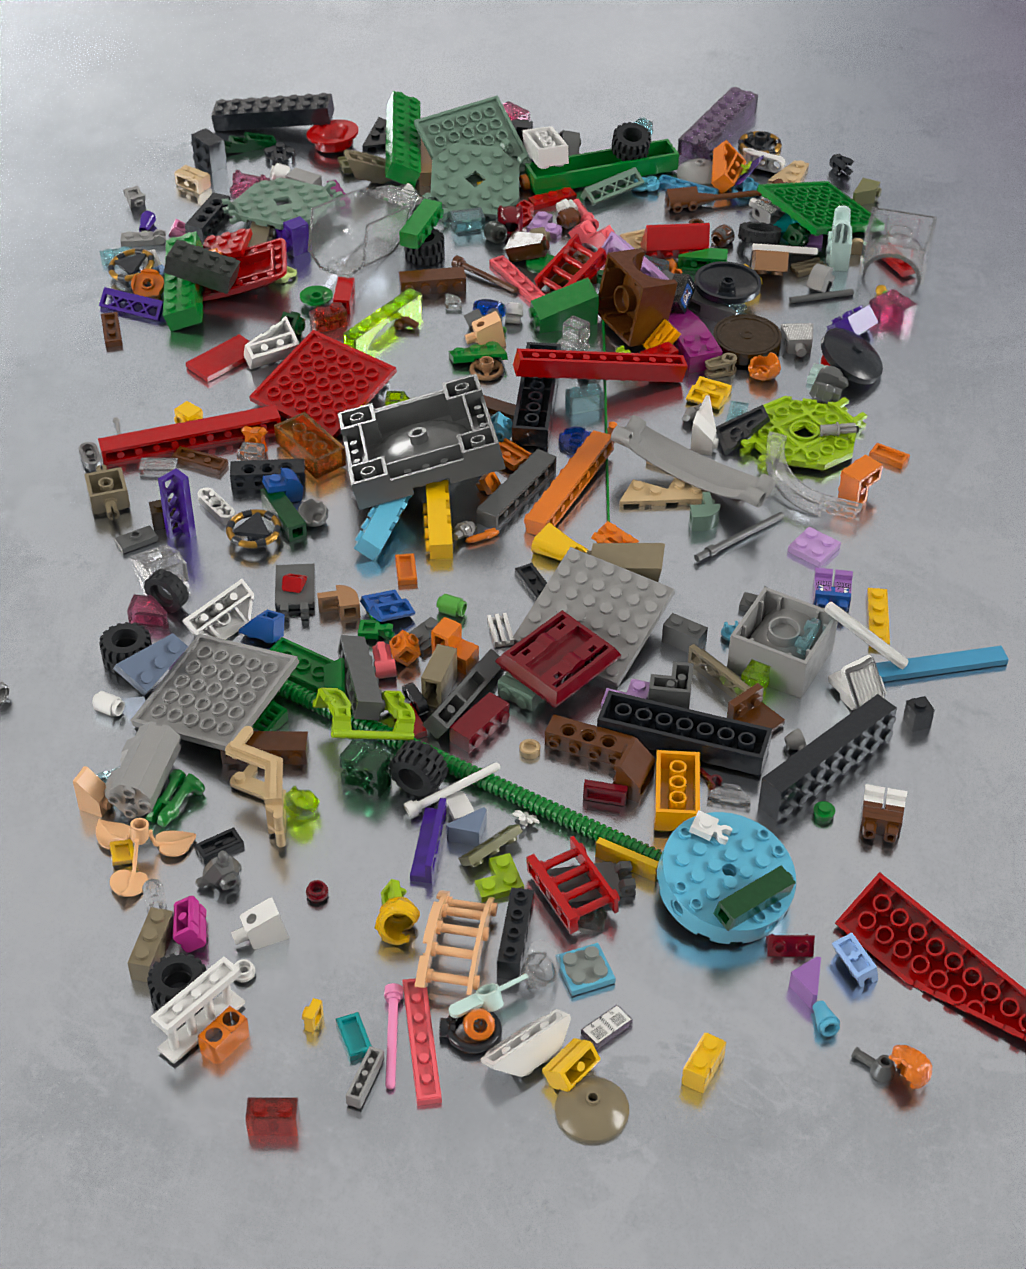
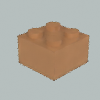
(770, 261)

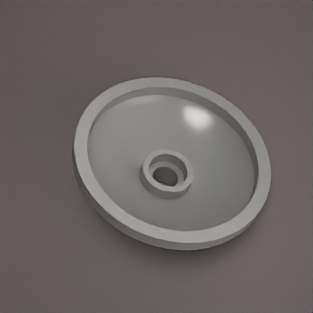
(696, 171)

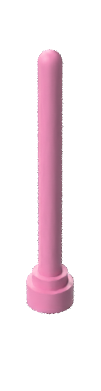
(393, 994)

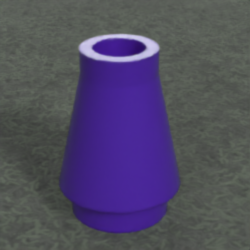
(147, 221)

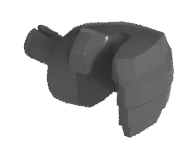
(828, 385)

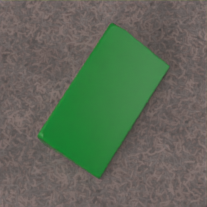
(335, 674)

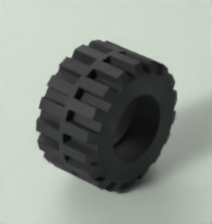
(630, 141)
(429, 252)
(122, 642)
(418, 768)
(169, 972)

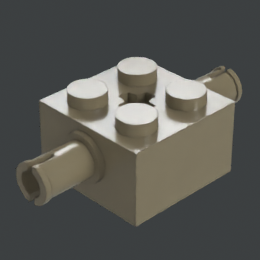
(107, 491)

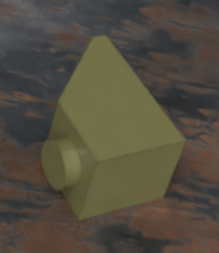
(867, 191)

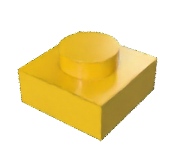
(122, 852)
(312, 1015)

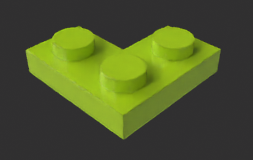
(504, 878)

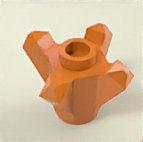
(255, 435)

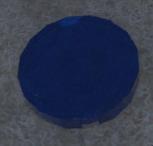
(486, 304)
(572, 438)

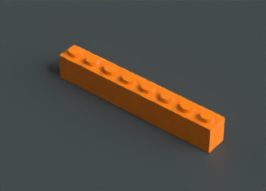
(569, 482)

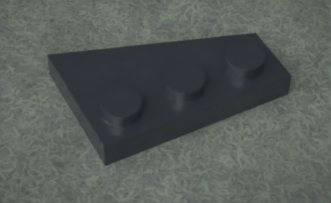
(740, 428)

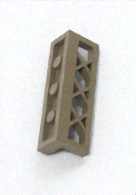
(716, 672)

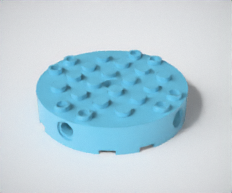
(702, 872)

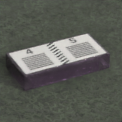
(607, 1026)

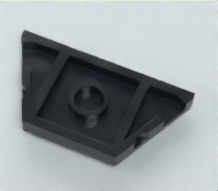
(377, 136)

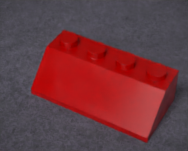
(670, 240)

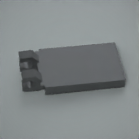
(290, 600)
(612, 874)

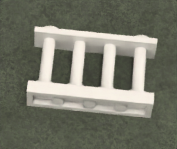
(191, 1000)

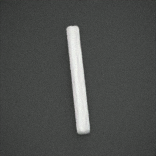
(866, 635)

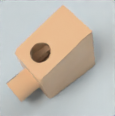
(486, 330)

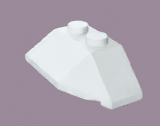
(224, 613)
(530, 1045)

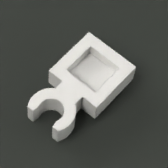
(707, 827)

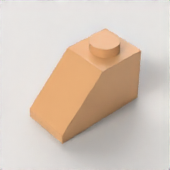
(90, 793)

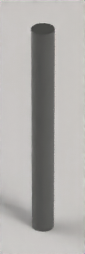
(818, 296)

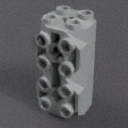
(143, 769)

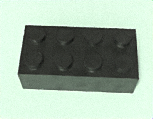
(202, 266)

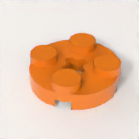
(148, 275)

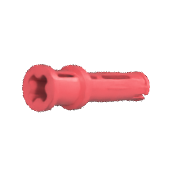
(585, 214)

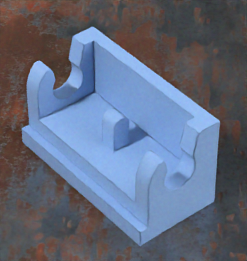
(856, 959)

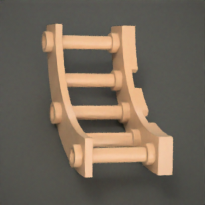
(457, 908)

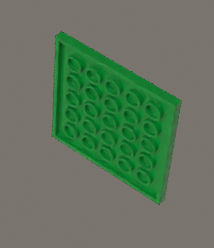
(814, 205)

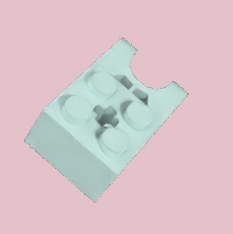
(840, 240)

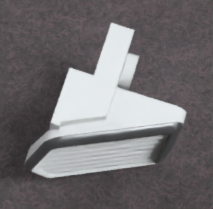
(858, 682)

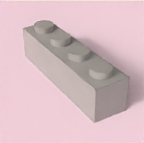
(365, 1077)

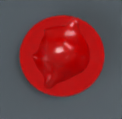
(333, 136)

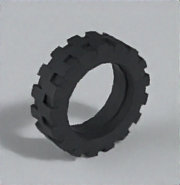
(759, 233)

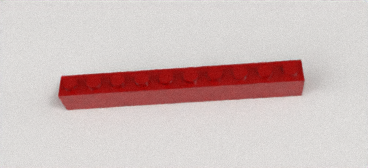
(599, 365)
(186, 434)

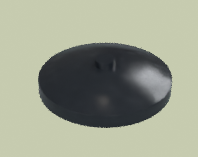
(727, 283)
(851, 355)

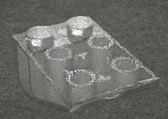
(160, 558)

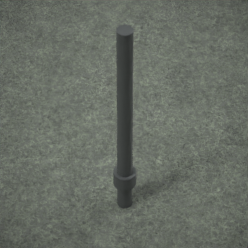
(712, 550)

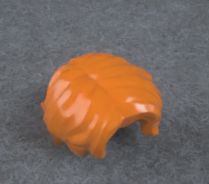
(765, 367)
(912, 1065)

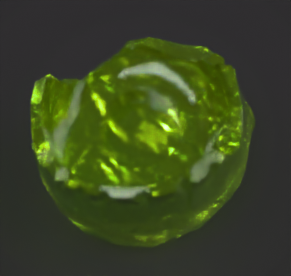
(300, 803)

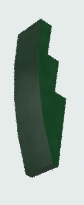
(249, 142)

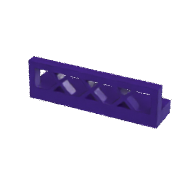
(132, 300)
(181, 501)
(429, 843)

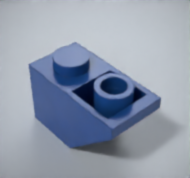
(265, 626)

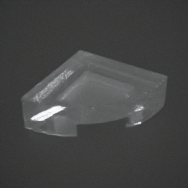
(452, 301)

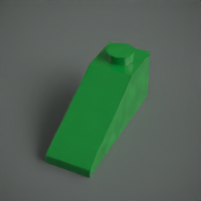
(695, 260)

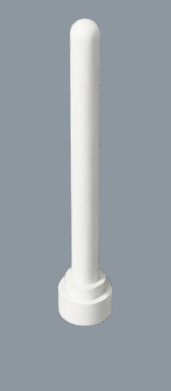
(413, 808)

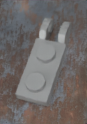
(143, 238)

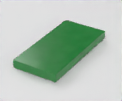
(310, 670)

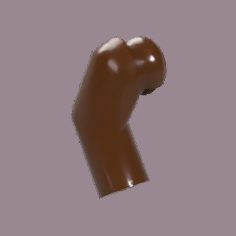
(404, 322)

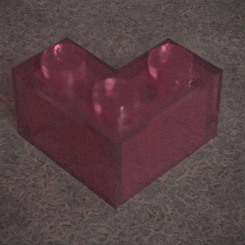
(893, 306)

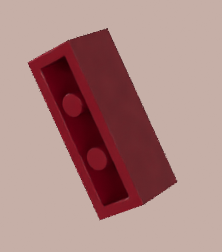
(479, 722)

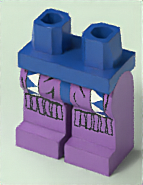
(838, 594)

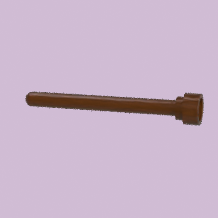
(459, 261)

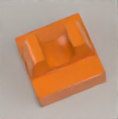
(488, 483)

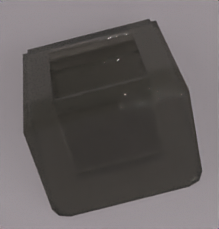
(594, 920)

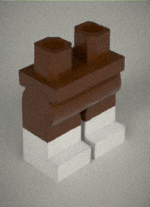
(880, 820)

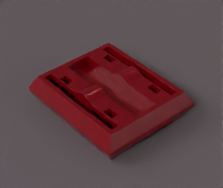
(556, 655)

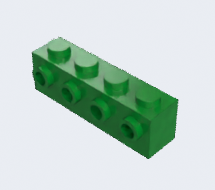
(421, 223)

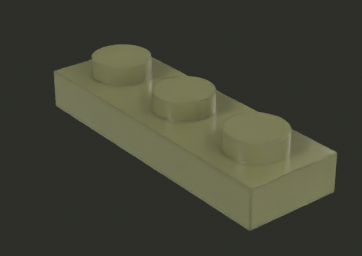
(490, 846)

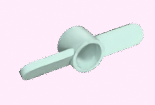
(486, 997)

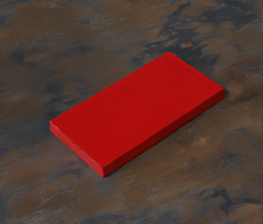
(219, 359)

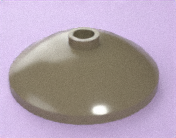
(588, 1119)

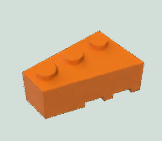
(726, 166)

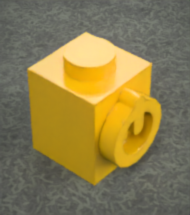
(187, 412)

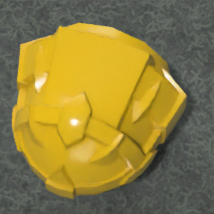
(396, 917)

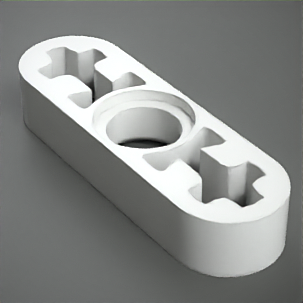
(215, 499)

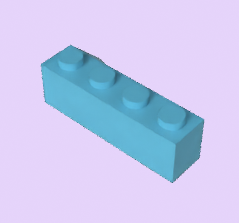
(379, 527)

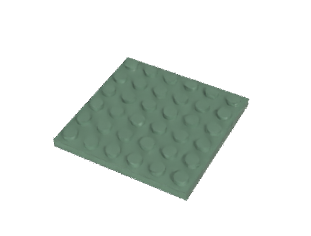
(472, 124)

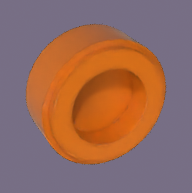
(524, 182)

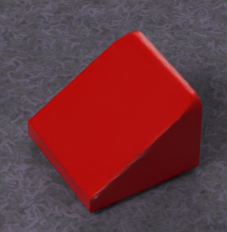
(293, 582)

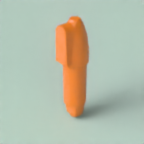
(487, 534)

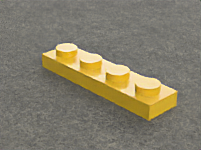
(878, 613)

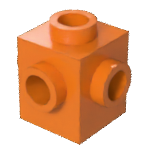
(405, 647)

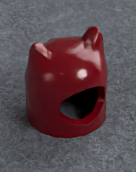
(511, 216)

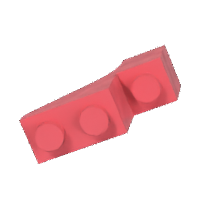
(589, 234)

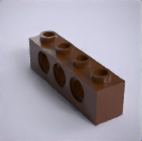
(585, 739)

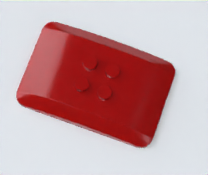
(258, 268)

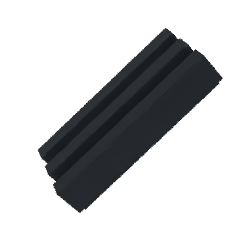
(219, 845)

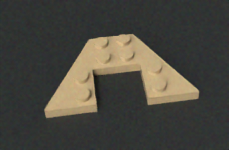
(649, 494)

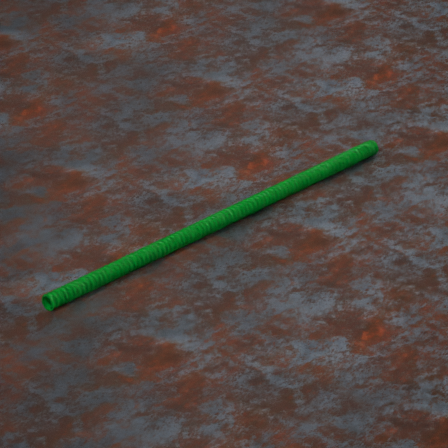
(490, 783)

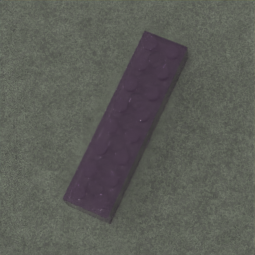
(718, 123)

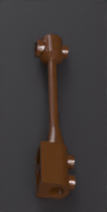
(689, 197)

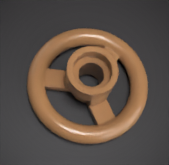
(486, 365)

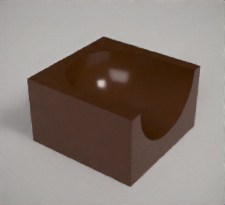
(632, 300)

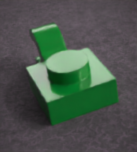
(373, 629)

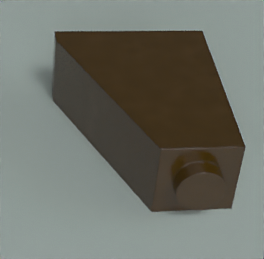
(526, 246)

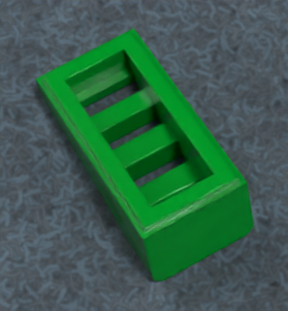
(274, 712)

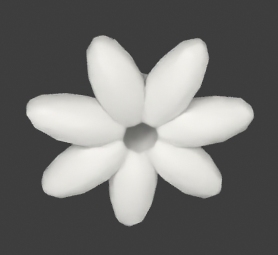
(525, 818)

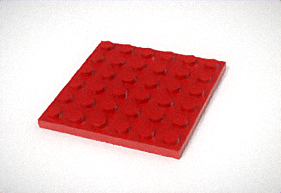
(322, 381)

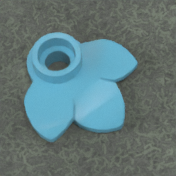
(650, 183)

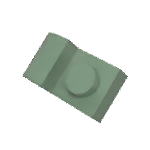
(704, 515)

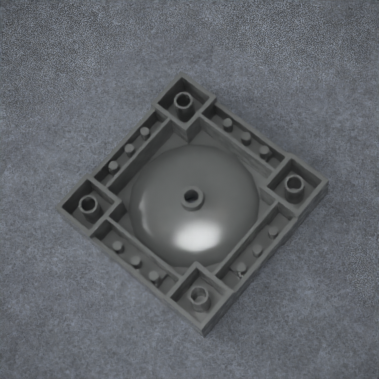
(419, 442)

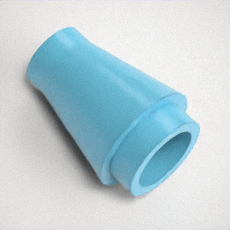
(826, 1020)

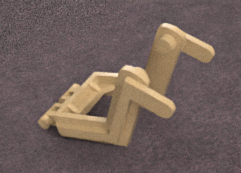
(270, 790)

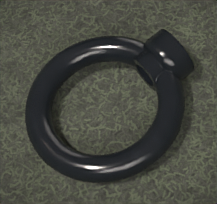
(447, 1029)

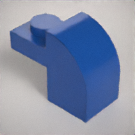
(286, 482)

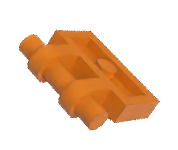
(612, 534)

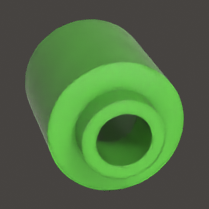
(451, 605)

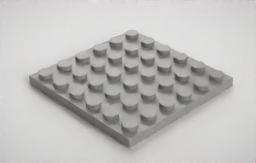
(604, 599)
(216, 690)

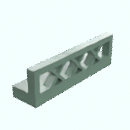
(612, 183)

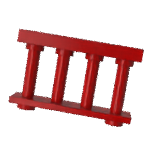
(587, 270)
(560, 900)

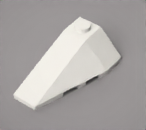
(704, 429)

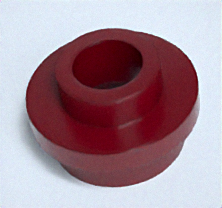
(319, 887)

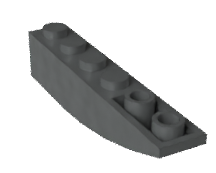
(705, 308)
(462, 695)

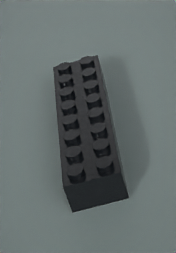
(272, 112)
(535, 406)
(675, 728)
(827, 757)

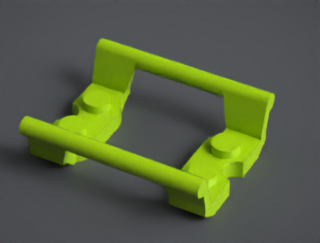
(340, 709)

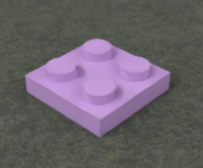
(814, 547)

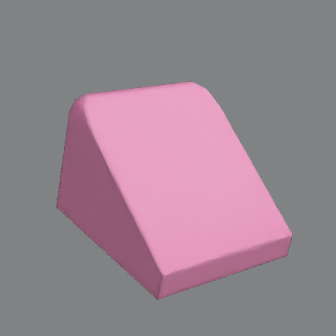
(177, 228)

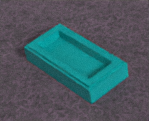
(353, 1035)

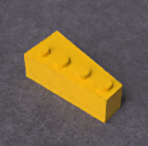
(438, 521)

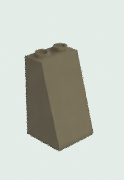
(639, 558)

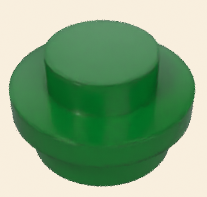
(824, 811)

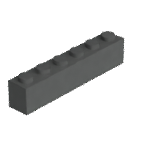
(516, 489)
(361, 678)

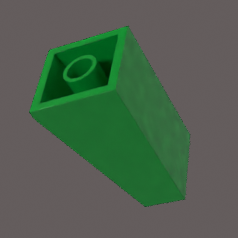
(558, 306)

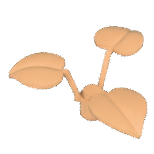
(170, 844)

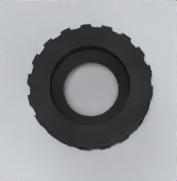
(172, 584)

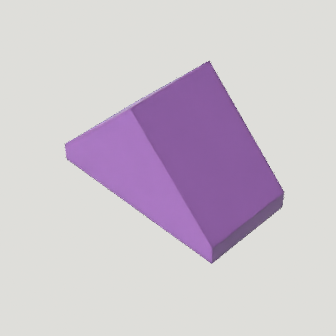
(805, 981)

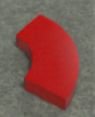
(528, 208)

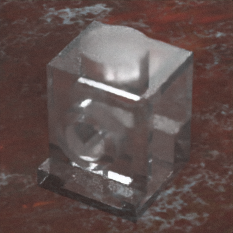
(251, 451)

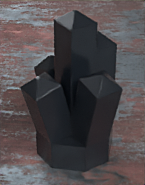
(840, 163)

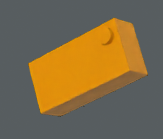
(676, 788)

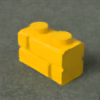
(703, 1062)
(571, 1064)

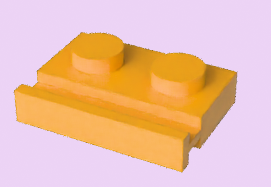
(663, 333)

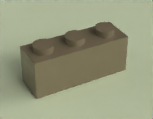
(151, 943)

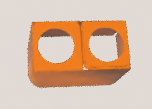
(220, 1050)

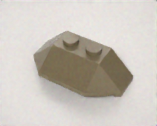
(367, 166)

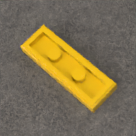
(640, 864)

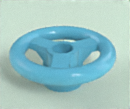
(747, 185)

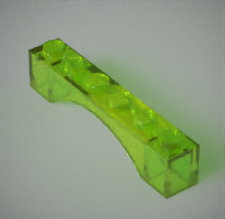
(362, 334)

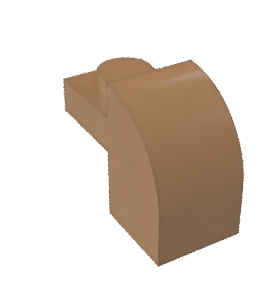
(343, 599)

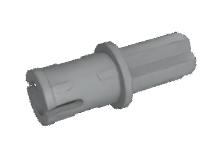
(837, 429)

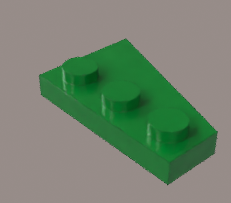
(475, 351)

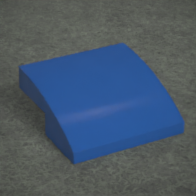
(387, 605)

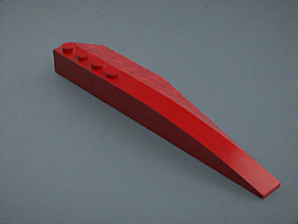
(933, 956)

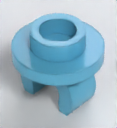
(727, 630)

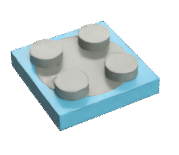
(585, 969)

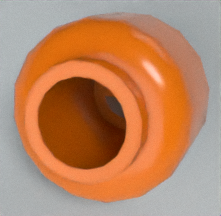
(483, 1031)

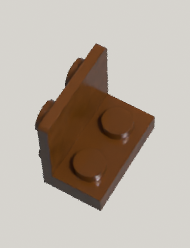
(750, 709)

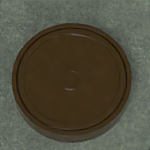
(747, 337)

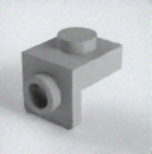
(134, 196)

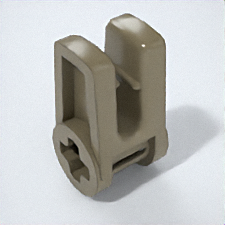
(720, 366)

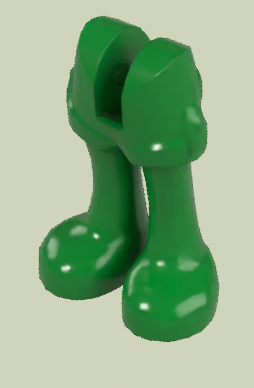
(165, 810)

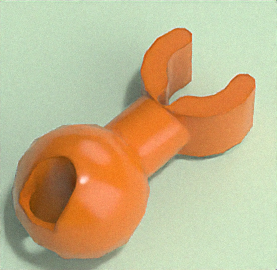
(672, 266)

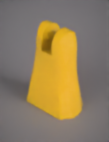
(554, 543)

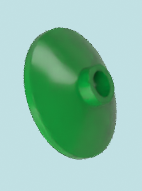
(539, 264)
(316, 295)

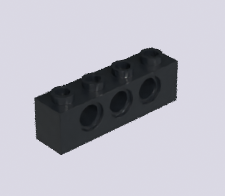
(207, 216)
(250, 473)
(515, 933)

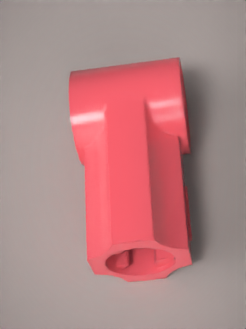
(383, 661)

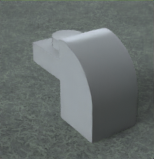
(820, 277)

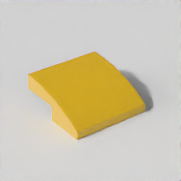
(716, 390)

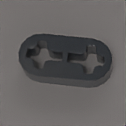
(414, 696)

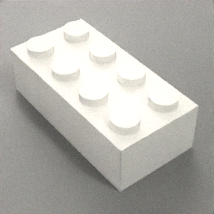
(545, 147)

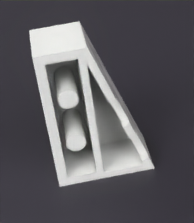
(271, 345)

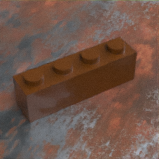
(433, 280)
(289, 745)

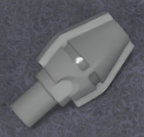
(690, 412)
(463, 530)

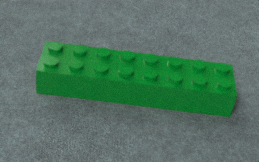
(181, 297)

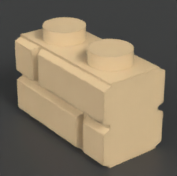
(192, 179)

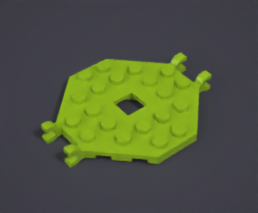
(808, 452)

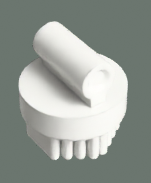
(565, 204)
(514, 312)

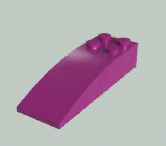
(695, 341)

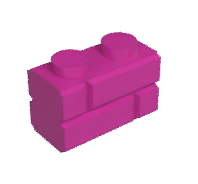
(189, 924)

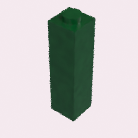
(292, 522)
(754, 897)

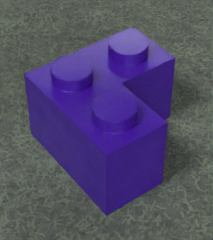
(296, 236)

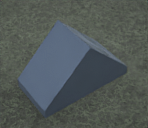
(468, 829)

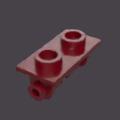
(790, 945)

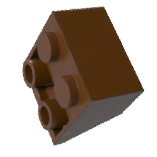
(634, 769)

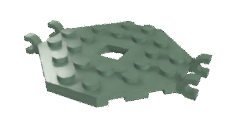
(490, 163)
(260, 201)

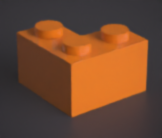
(858, 478)
(449, 633)

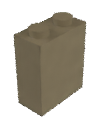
(439, 675)

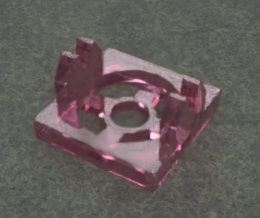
(239, 177)

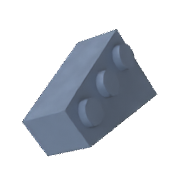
(151, 663)

